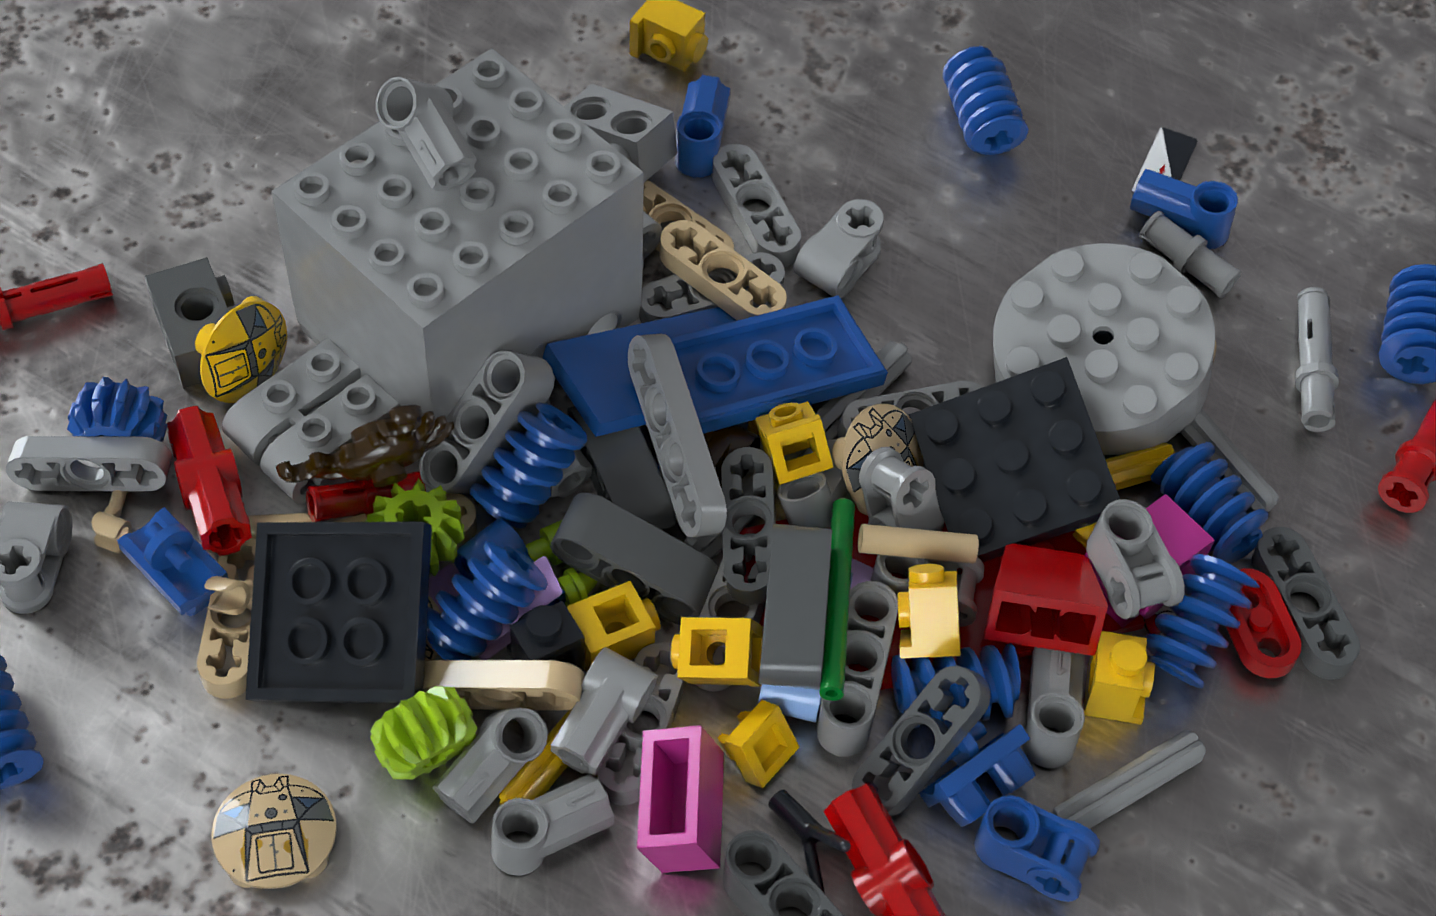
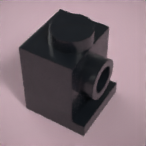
(546, 634)

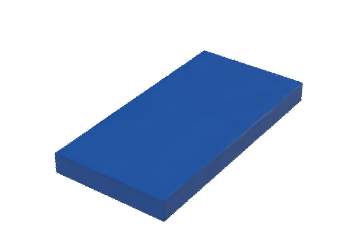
(776, 359)
(597, 371)

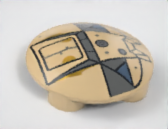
(874, 428)
(274, 832)

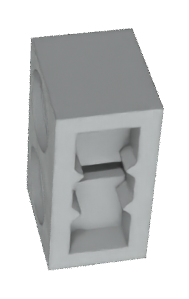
(631, 126)

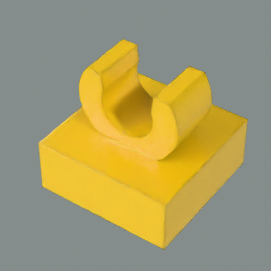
(760, 743)

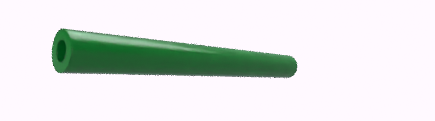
(838, 599)

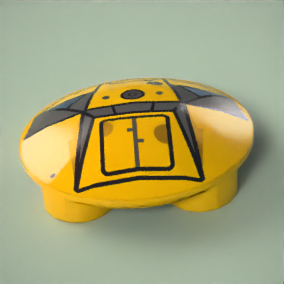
(241, 349)

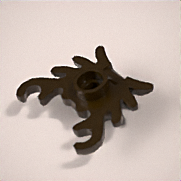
(377, 451)

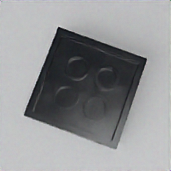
(1016, 460)
(339, 612)

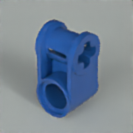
(1040, 847)

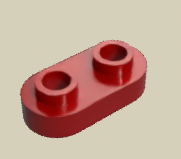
(1265, 627)

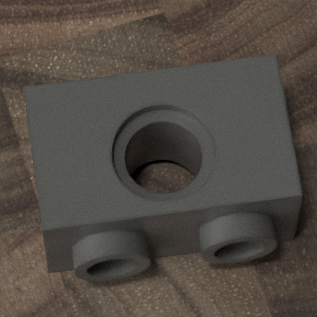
(185, 302)

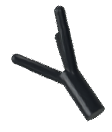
(808, 830)

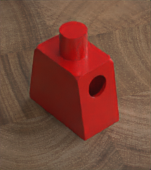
(1046, 600)

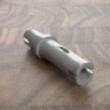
(1316, 375)

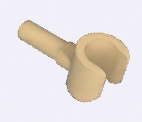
(109, 525)
(234, 594)

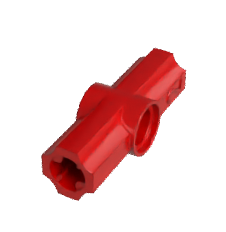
(208, 481)
(887, 868)

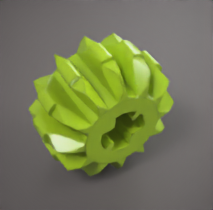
(425, 507)
(423, 732)

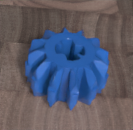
(117, 411)

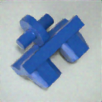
(172, 562)
(999, 757)

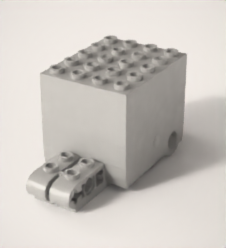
(428, 283)

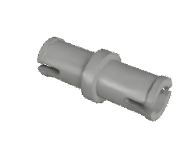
(1190, 254)

